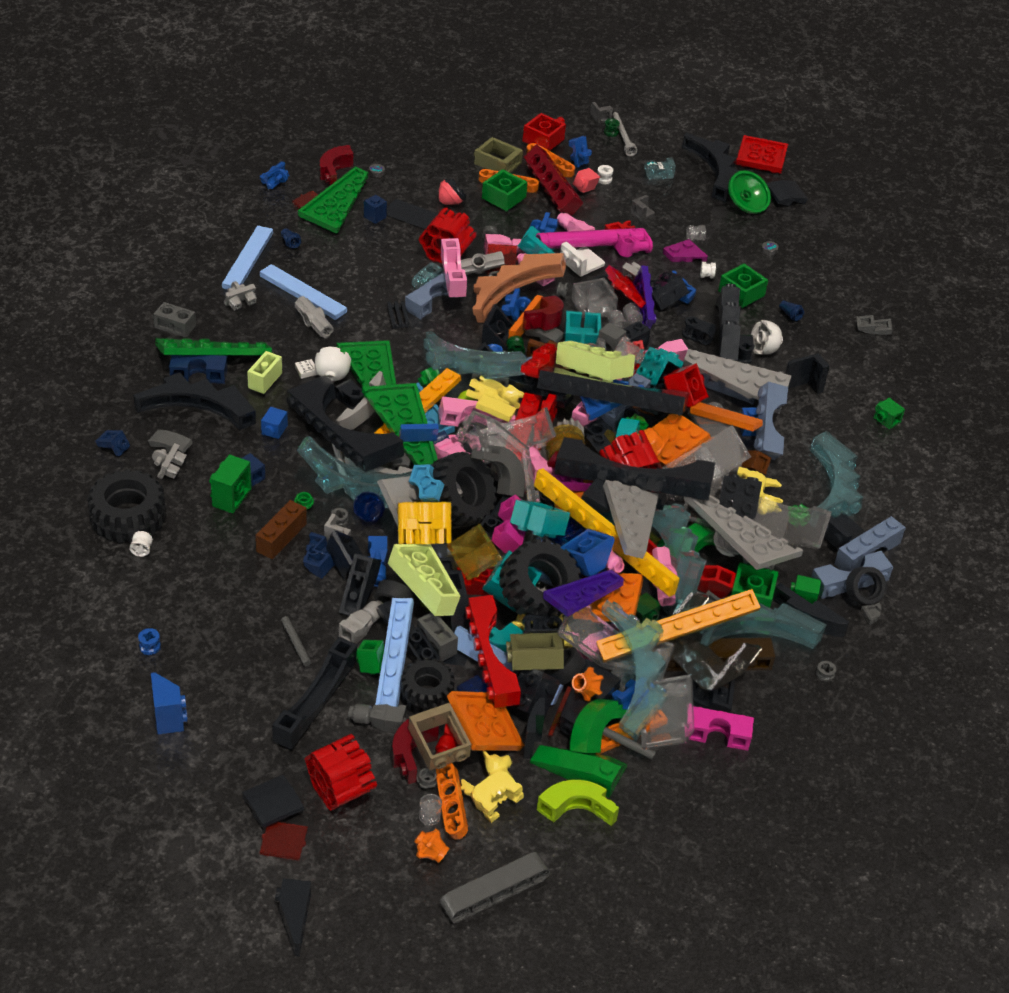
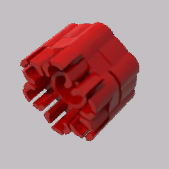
(446, 227)
(632, 451)
(336, 774)

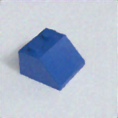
(590, 550)
(168, 705)

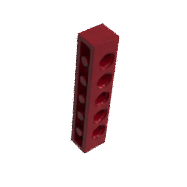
(553, 180)

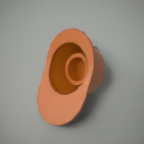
(657, 437)

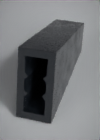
(576, 701)

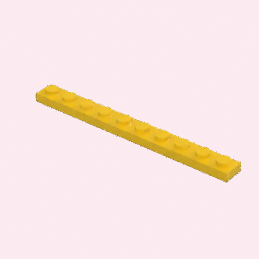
(591, 519)

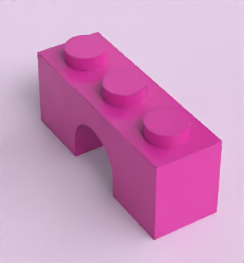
(507, 535)
(735, 727)

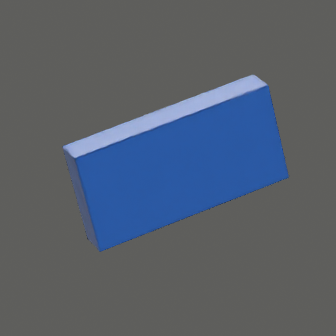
(418, 432)

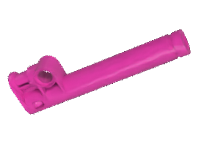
(624, 240)

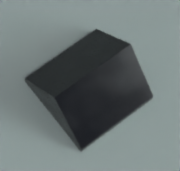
(496, 328)
(596, 497)
(342, 551)

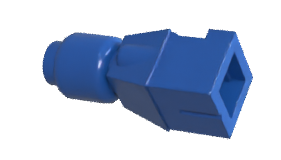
(378, 549)

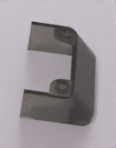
(701, 661)

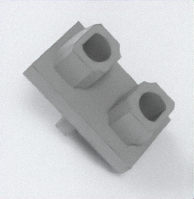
(240, 293)
(164, 459)

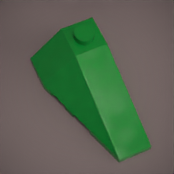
(580, 766)

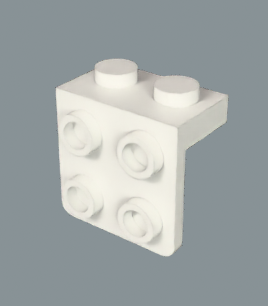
(581, 260)

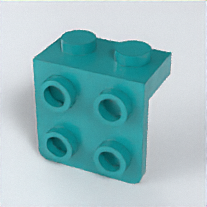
(531, 244)
(655, 363)

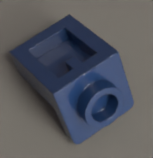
(114, 439)

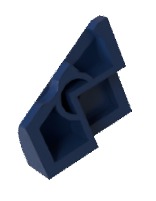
(317, 557)

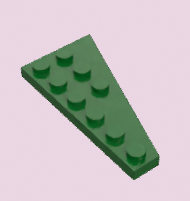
(334, 203)
(206, 347)
(369, 359)
(398, 406)

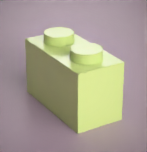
(264, 372)

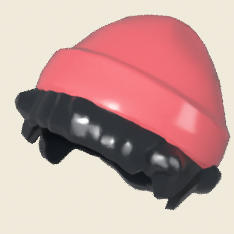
(450, 194)

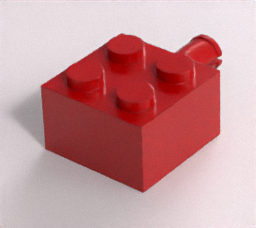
(544, 131)
(687, 380)

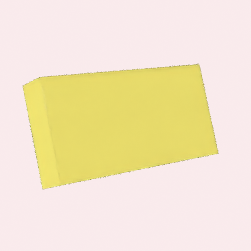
(495, 408)

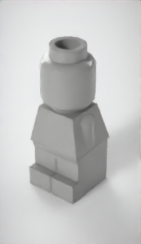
(359, 622)

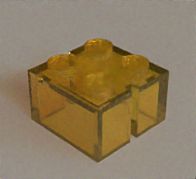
(474, 552)

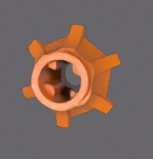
(587, 683)
(431, 846)

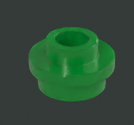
(304, 499)

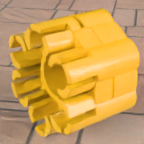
(424, 522)

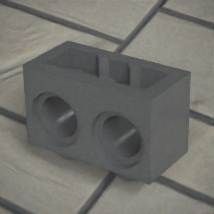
(174, 319)
(439, 635)

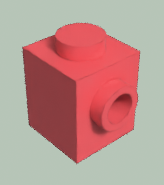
(586, 180)

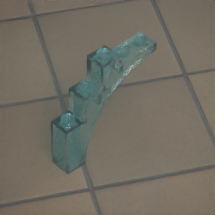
(465, 360)
(840, 467)
(336, 475)
(680, 540)
(780, 622)
(641, 640)

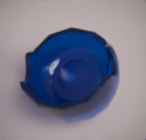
(369, 506)

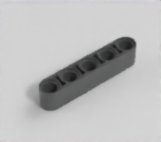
(494, 887)

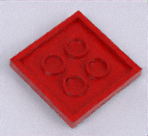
(762, 154)

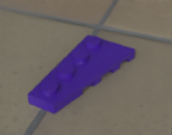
(642, 283)
(581, 593)

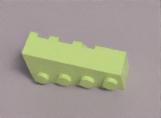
(594, 361)
(425, 576)

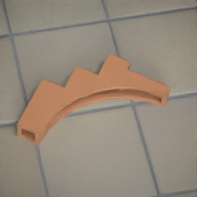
(510, 277)

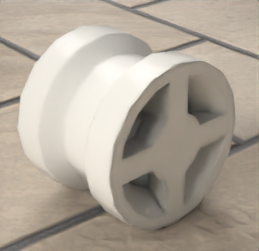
(605, 173)
(707, 270)
(141, 543)

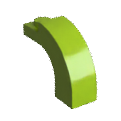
(577, 795)

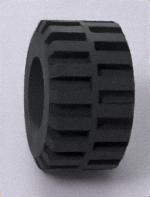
(426, 674)

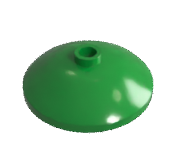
(749, 192)

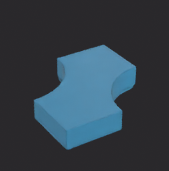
(429, 488)

